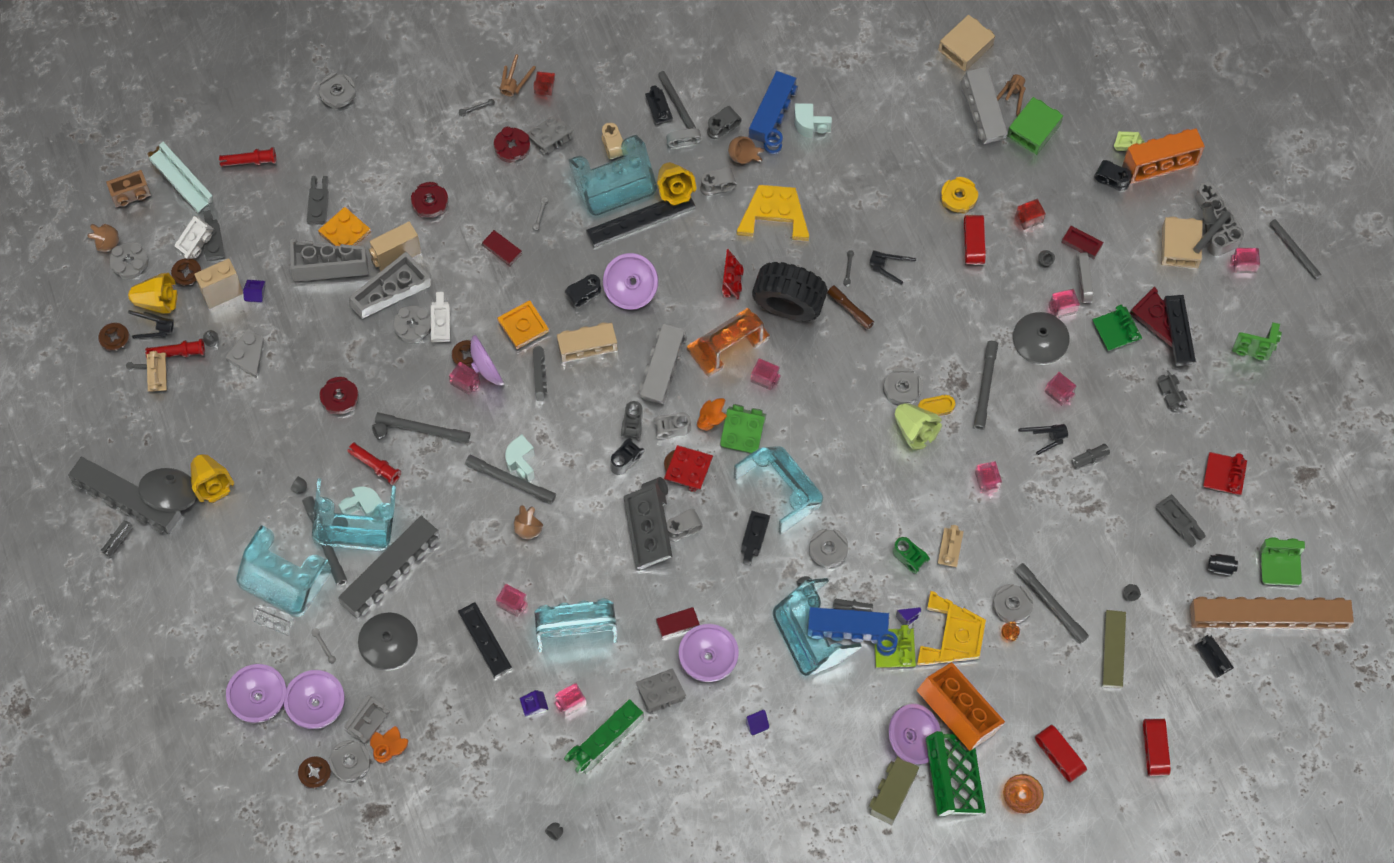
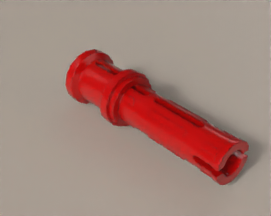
(257, 157)
(185, 349)
(381, 468)

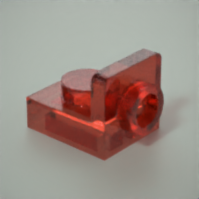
(544, 83)

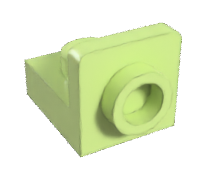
(1126, 139)

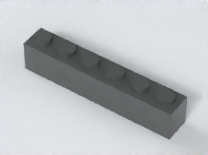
(120, 493)
(389, 567)

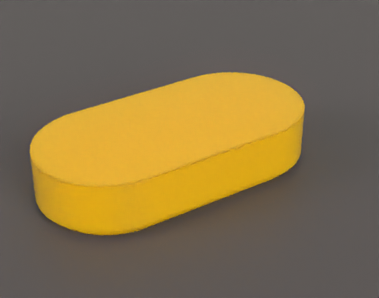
(939, 405)

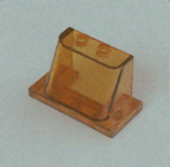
(708, 347)

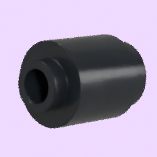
(1222, 564)

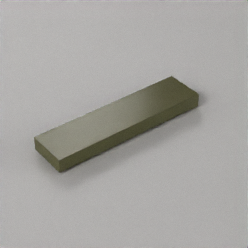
(1114, 649)

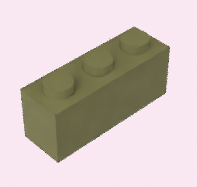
(893, 790)

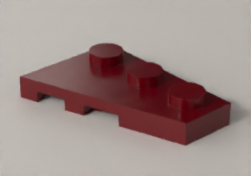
(1153, 315)

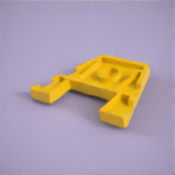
(775, 204)
(961, 635)

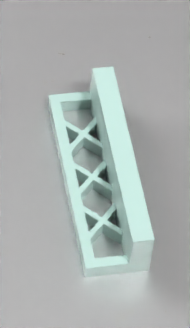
(181, 178)

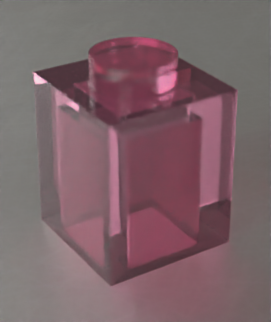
(1245, 260)
(1064, 303)
(765, 374)
(464, 378)
(1060, 389)
(988, 477)
(512, 600)
(570, 700)

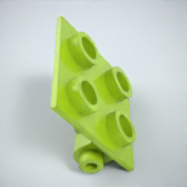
(905, 650)

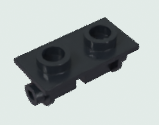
(658, 105)
(1214, 656)

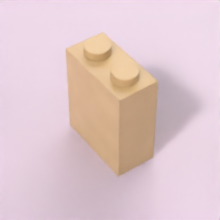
(966, 42)
(1178, 241)
(393, 244)
(219, 283)

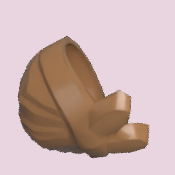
(743, 150)
(105, 237)
(526, 524)

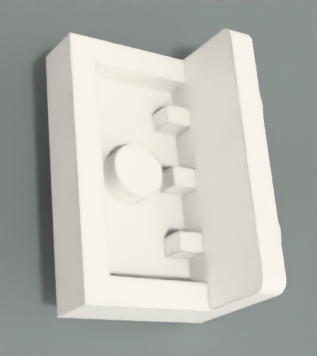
(194, 237)

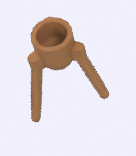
(1015, 85)
(509, 86)

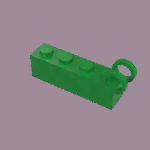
(605, 738)

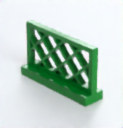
(942, 775)

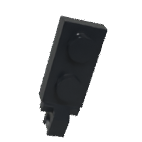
(754, 535)

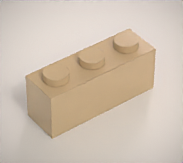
(587, 342)

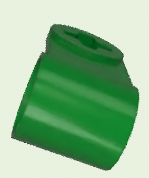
(913, 557)

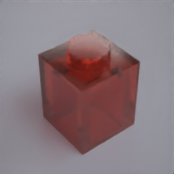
(1030, 214)

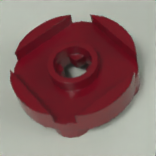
(509, 135)
(432, 209)
(342, 405)

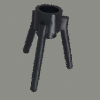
(879, 259)
(164, 325)
(1056, 433)

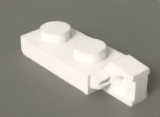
(440, 319)

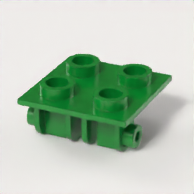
(1117, 328)

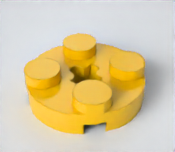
(956, 204)

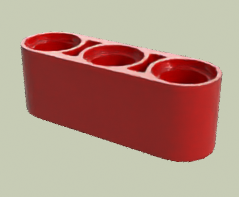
(974, 239)
(1156, 747)
(1060, 753)

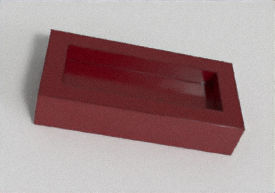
(1082, 242)
(501, 248)
(677, 622)

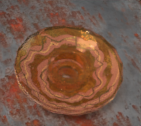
(1023, 784)

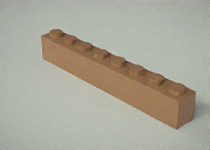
(1271, 613)

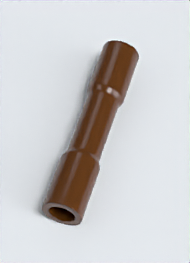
(842, 299)

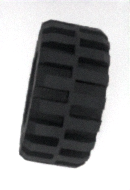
(789, 291)

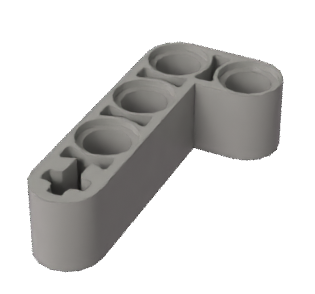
(1208, 193)

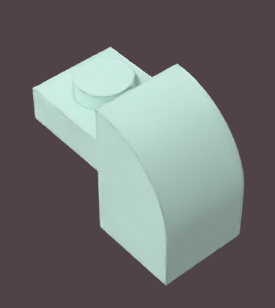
(807, 123)
(517, 455)
(363, 498)

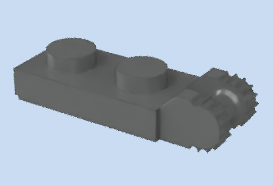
(318, 202)
(539, 371)
(1180, 519)

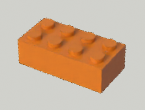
(1163, 155)
(960, 706)

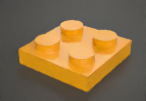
(344, 229)
(523, 324)

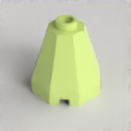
(917, 425)

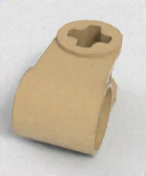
(612, 140)

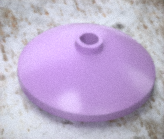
(618, 281)
(483, 363)
(713, 641)
(247, 685)
(312, 687)
(916, 723)

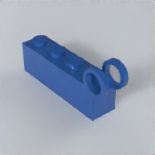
(771, 111)
(852, 625)

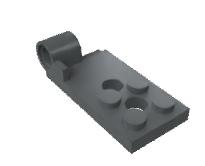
(645, 507)

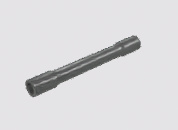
(981, 413)
(453, 434)
(482, 466)
(336, 568)
(1074, 627)

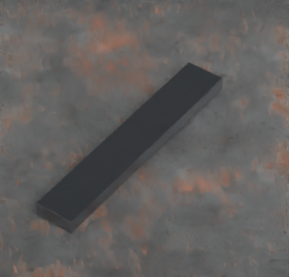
(636, 221)

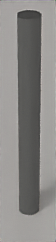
(675, 98)
(1294, 247)

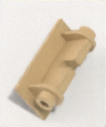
(156, 371)
(950, 546)

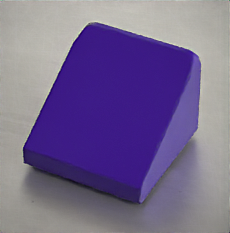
(254, 290)
(908, 616)
(533, 703)
(757, 722)

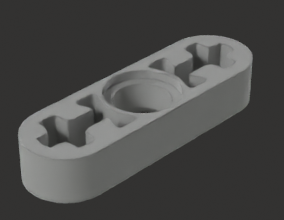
(1084, 277)

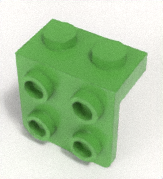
(1257, 346)
(743, 428)
(1281, 561)

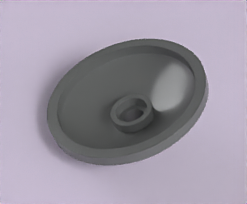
(1041, 347)
(167, 490)
(390, 652)

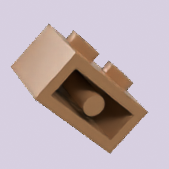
(128, 188)

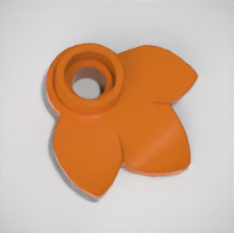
(711, 414)
(390, 743)

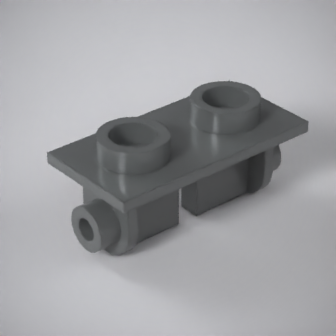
(1177, 397)

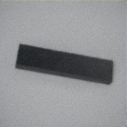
(1179, 330)
(485, 640)

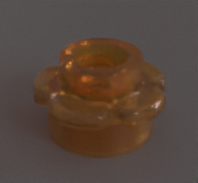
(1010, 631)

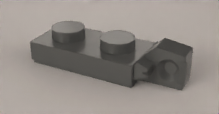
(214, 247)

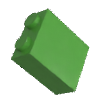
(1035, 125)

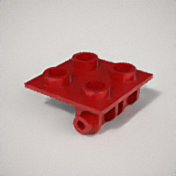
(732, 276)
(688, 467)
(1225, 473)

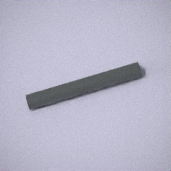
(1212, 231)

